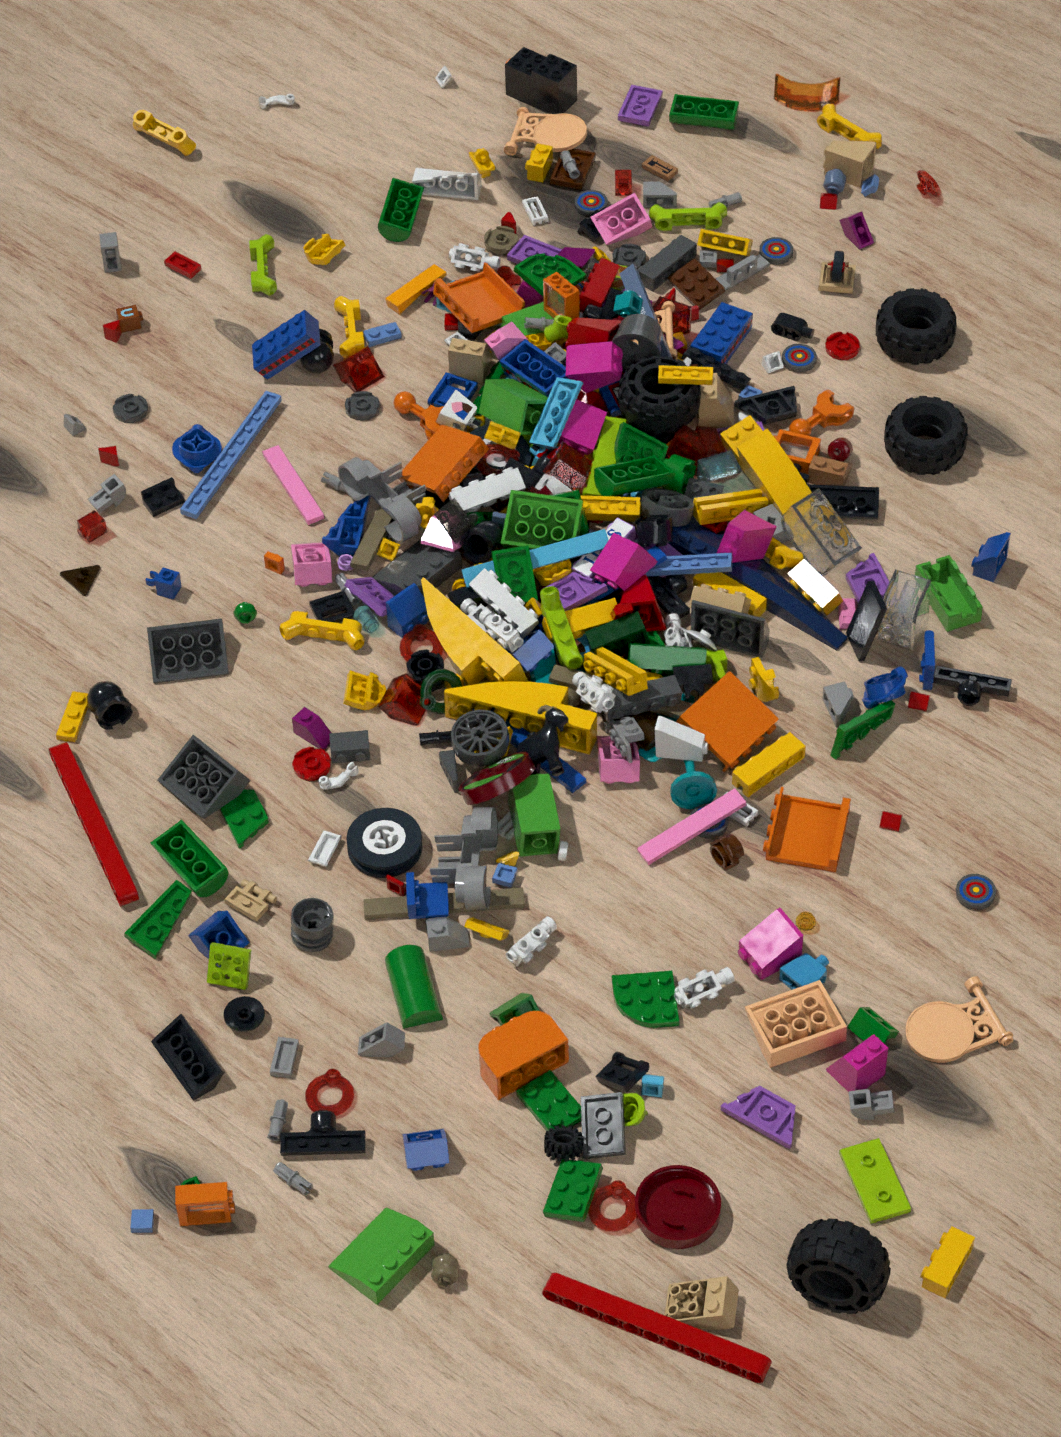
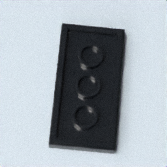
(866, 620)

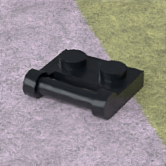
(332, 604)
(619, 1077)

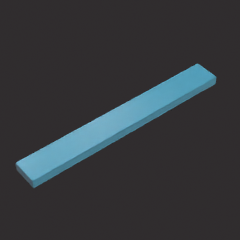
(551, 553)

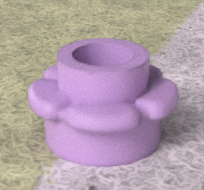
(344, 562)

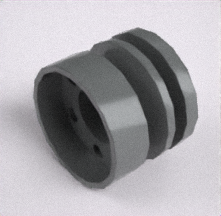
(312, 924)

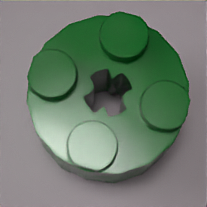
(683, 471)

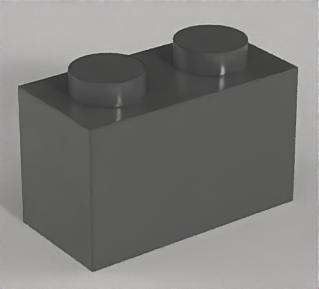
(349, 746)

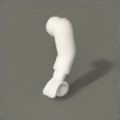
(279, 99)
(337, 782)

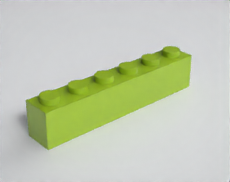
(604, 453)

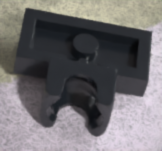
(693, 678)

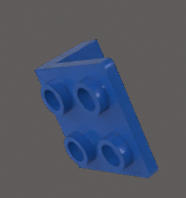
(426, 899)

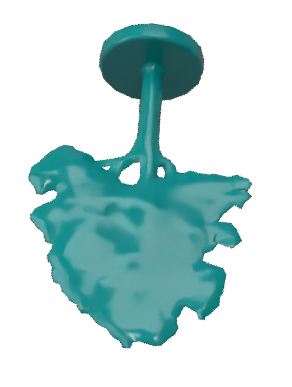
(691, 787)

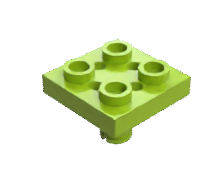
(233, 962)

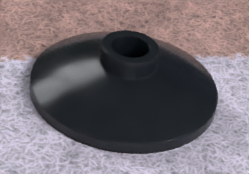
(244, 1007)

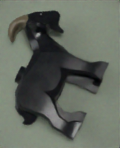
(545, 743)

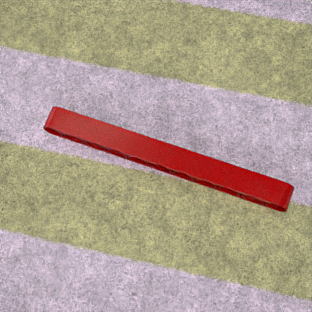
(93, 824)
(657, 1328)

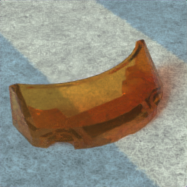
(806, 96)

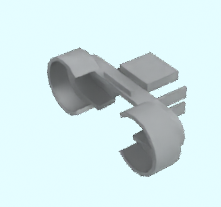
(364, 479)
(477, 835)

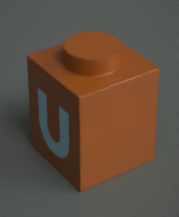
(129, 318)

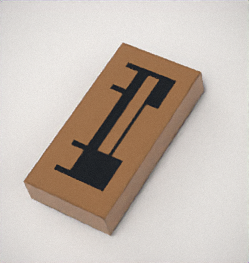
(659, 168)

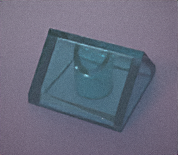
(717, 466)

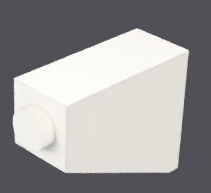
(678, 741)

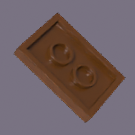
(584, 163)
(696, 284)

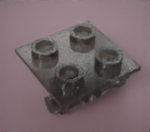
(455, 520)

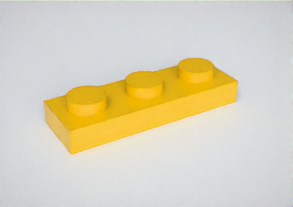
(685, 375)
(73, 717)

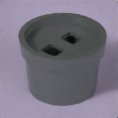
(645, 331)

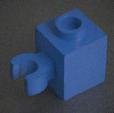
(166, 582)

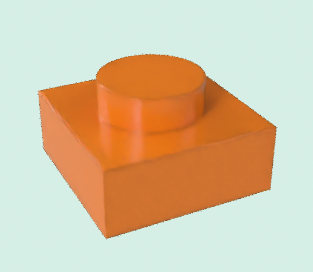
(274, 562)

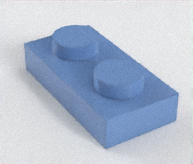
(382, 334)

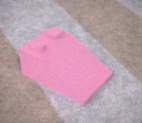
(622, 220)
(311, 564)
(614, 766)

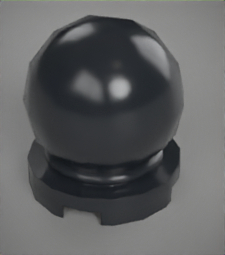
(321, 357)
(481, 541)
(108, 704)

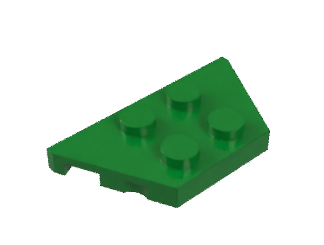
(244, 816)

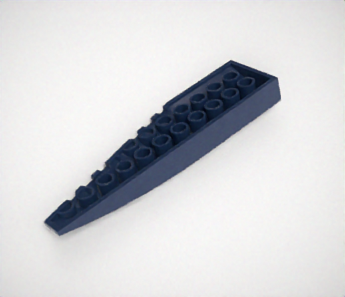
(760, 577)

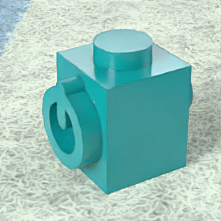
(628, 304)

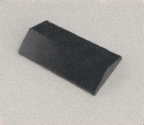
(851, 501)
(188, 1057)

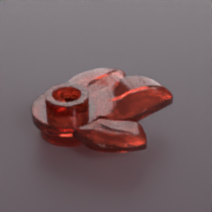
(509, 277)

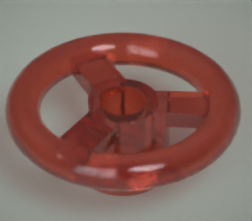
(927, 184)

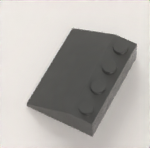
(419, 562)
(731, 628)
(187, 650)
(203, 778)

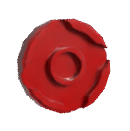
(842, 346)
(311, 763)

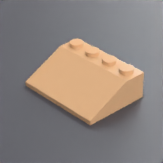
(796, 1023)

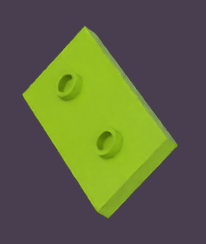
(874, 1181)

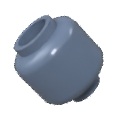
(834, 181)

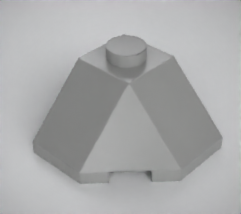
(446, 934)

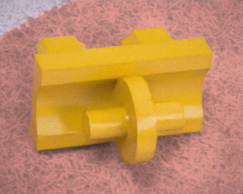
(482, 162)
(502, 435)
(426, 510)

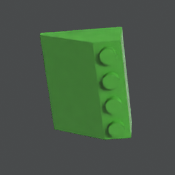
(540, 520)
(383, 1254)

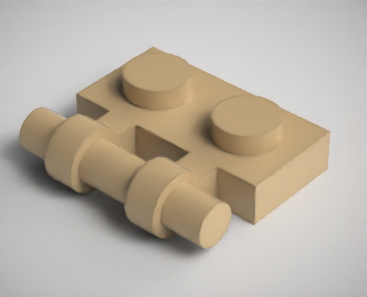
(248, 904)

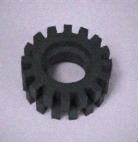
(563, 1143)

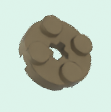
(493, 238)

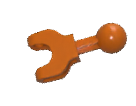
(405, 403)
(823, 413)

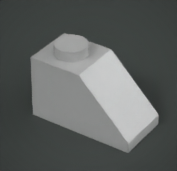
(658, 194)
(837, 701)
(382, 1041)

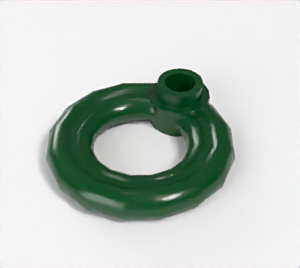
(427, 684)

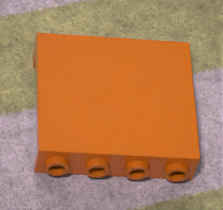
(479, 299)
(444, 461)
(730, 720)
(806, 832)

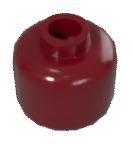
(837, 445)

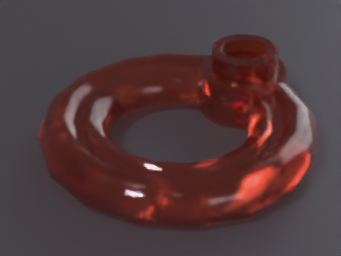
(496, 449)
(410, 637)
(325, 1080)
(608, 1191)

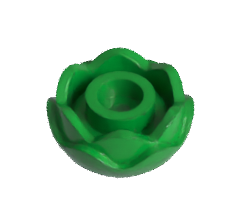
(245, 612)

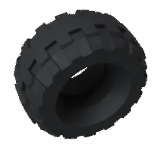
(916, 310)
(653, 411)
(925, 418)
(838, 1266)

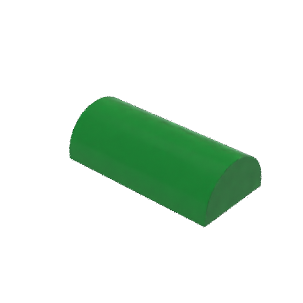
(704, 112)
(399, 210)
(632, 476)
(191, 859)
(412, 986)

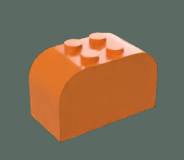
(521, 1052)

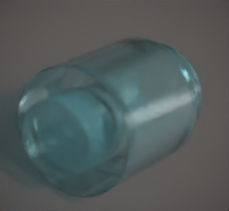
(367, 618)

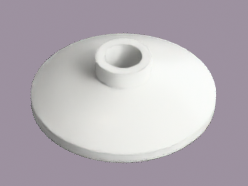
(702, 637)

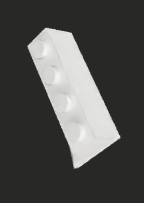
(448, 183)
(488, 491)
(504, 603)

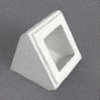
(772, 362)

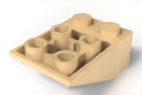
(703, 1303)

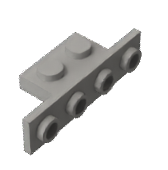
(742, 270)
(624, 732)

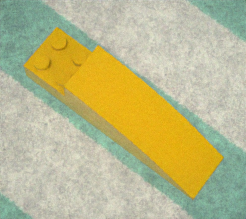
(765, 463)
(466, 644)
(521, 703)

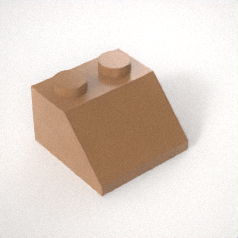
(828, 471)

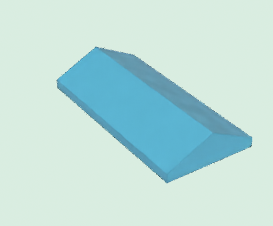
(555, 413)

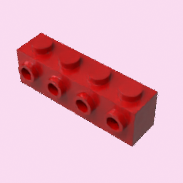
(598, 283)

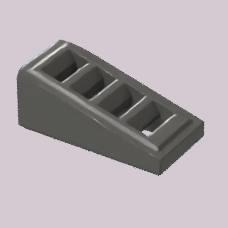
(448, 764)

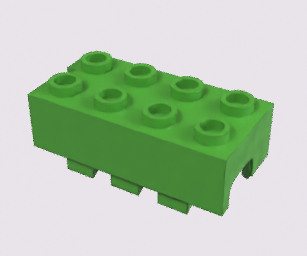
(950, 593)

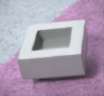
(708, 258)

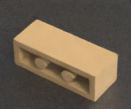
(721, 598)

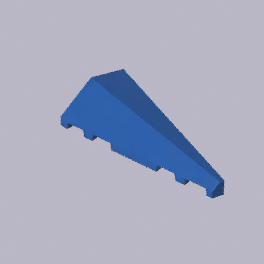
(349, 530)

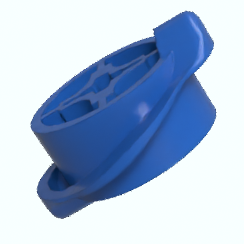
(196, 448)
(884, 687)

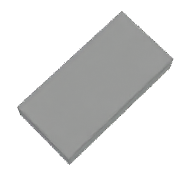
(284, 1057)

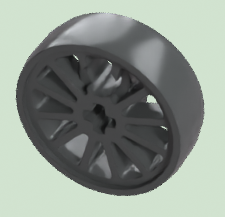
(667, 502)
(480, 737)

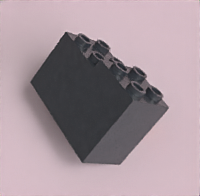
(541, 81)

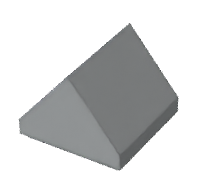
(73, 424)

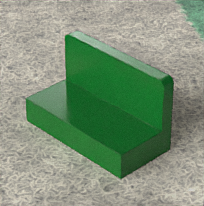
(515, 1007)
(868, 1022)

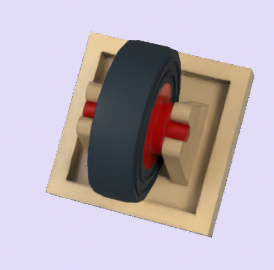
(837, 275)

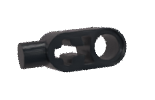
(791, 327)

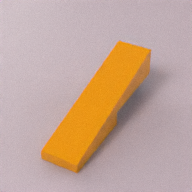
(413, 289)

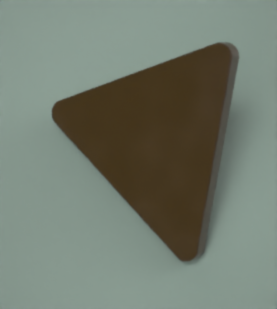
(81, 578)

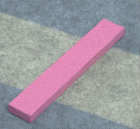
(293, 485)
(691, 826)

